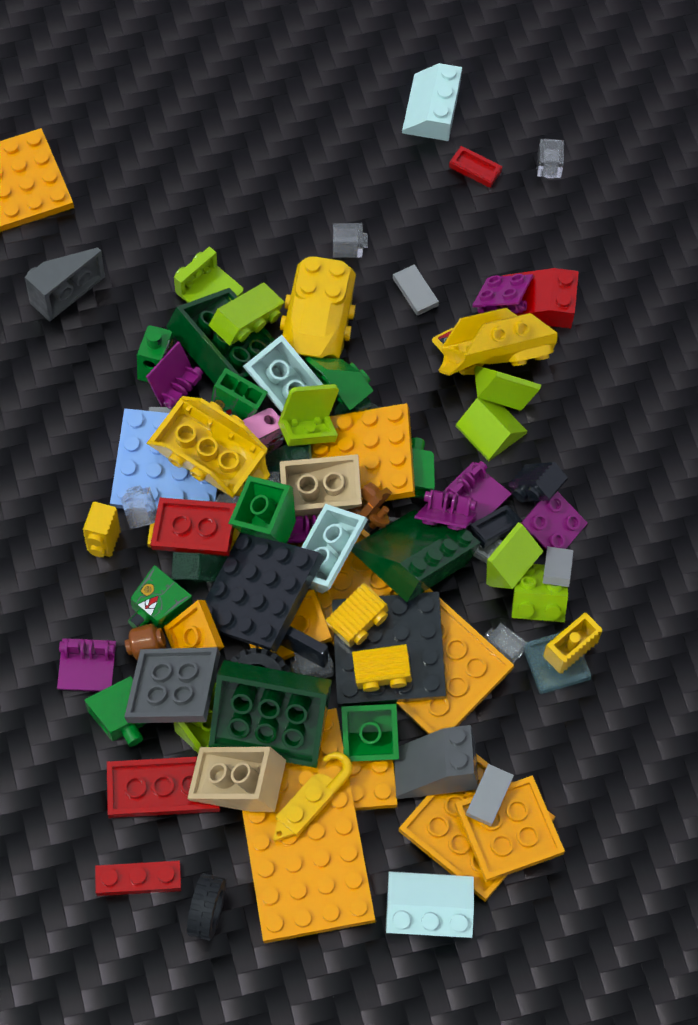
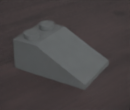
(63, 281)
(437, 764)

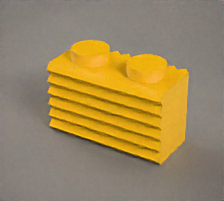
(101, 529)
(358, 615)
(572, 643)
(382, 667)

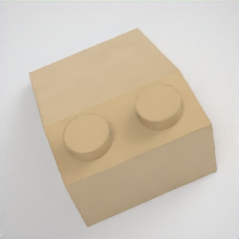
(323, 482)
(238, 778)

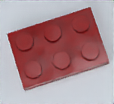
(193, 526)

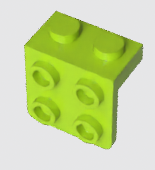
(203, 278)
(307, 414)
(539, 600)

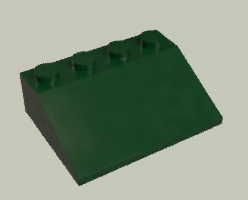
(205, 346)
(415, 554)
(270, 710)

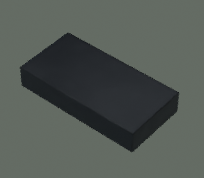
(494, 526)
(306, 647)

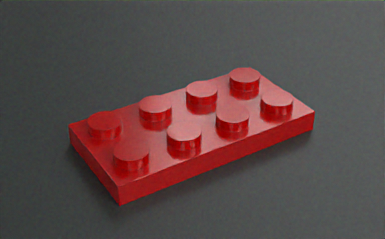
(152, 788)

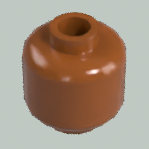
(144, 637)

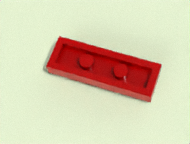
(138, 878)

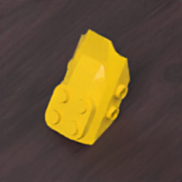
(319, 308)
(495, 339)
(210, 445)

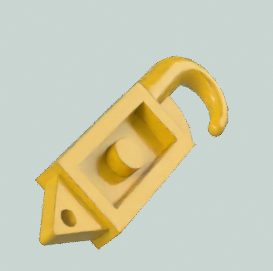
(311, 799)

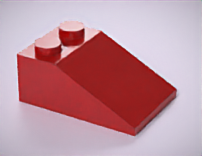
(551, 296)

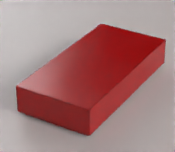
(475, 166)

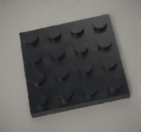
(261, 589)
(407, 623)

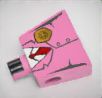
(266, 428)

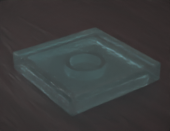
(546, 675)

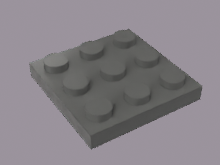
(172, 685)

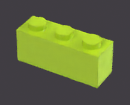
(247, 314)

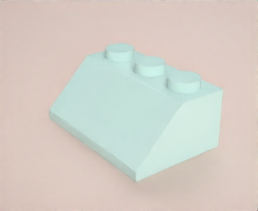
(433, 102)
(279, 370)
(334, 538)
(430, 904)

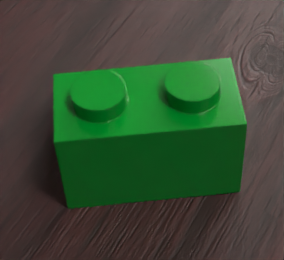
(350, 380)
(265, 510)
(370, 732)

